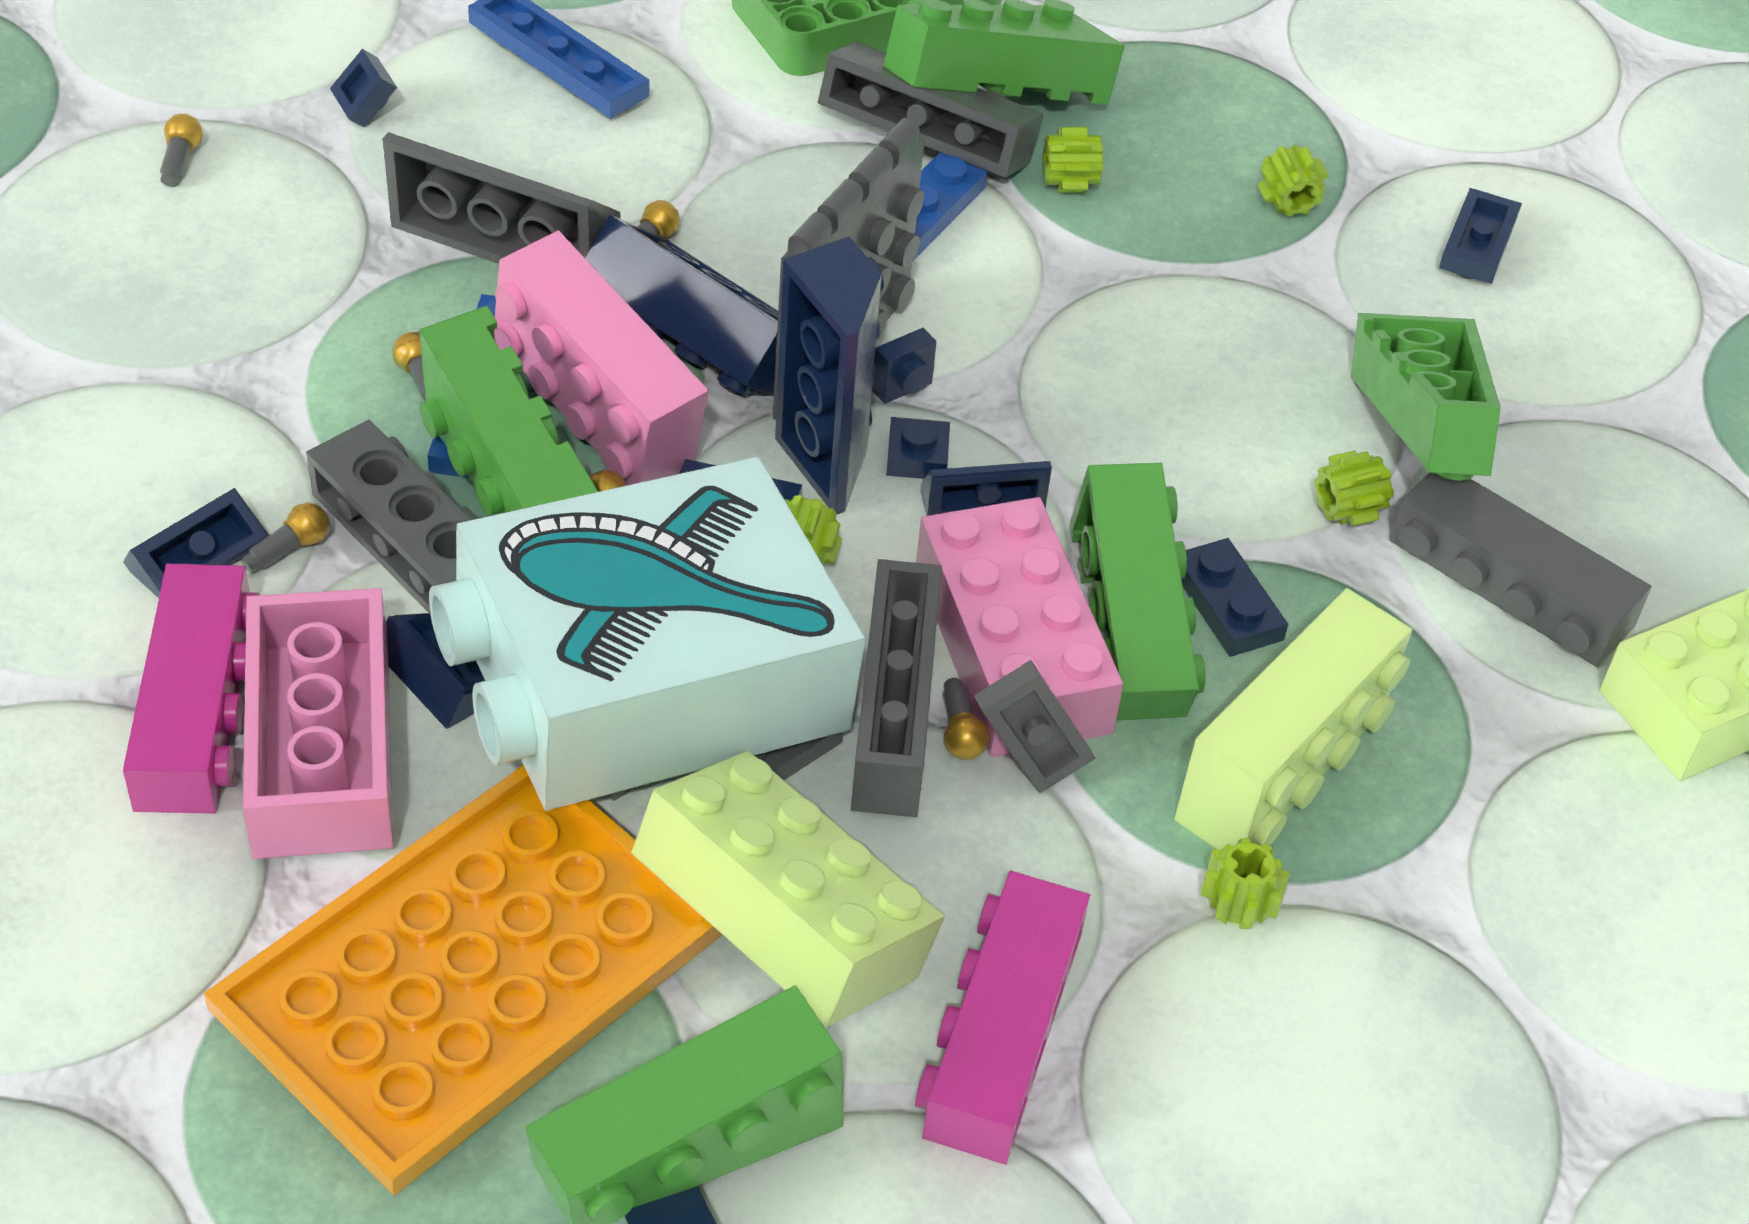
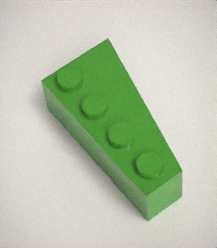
(1003, 49)
(1431, 388)
(490, 422)
(1137, 587)
(693, 1113)

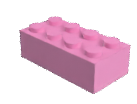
(598, 361)
(1014, 601)
(317, 724)

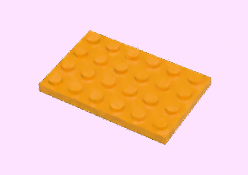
(459, 975)

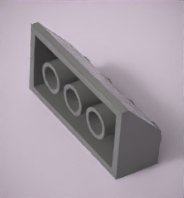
(480, 205)

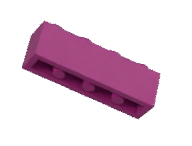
(190, 692)
(1005, 1017)

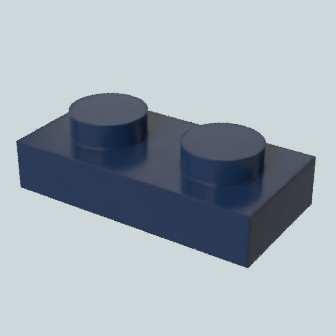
(1480, 236)
(1232, 598)

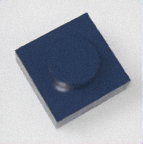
(363, 88)
(904, 365)
(917, 447)

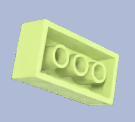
(1687, 686)
(1294, 724)
(787, 885)

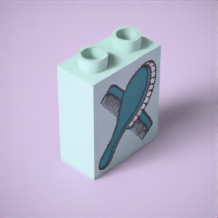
(647, 631)

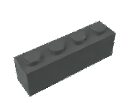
(961, 124)
(1520, 565)
(896, 689)

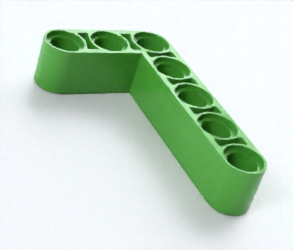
(805, 31)

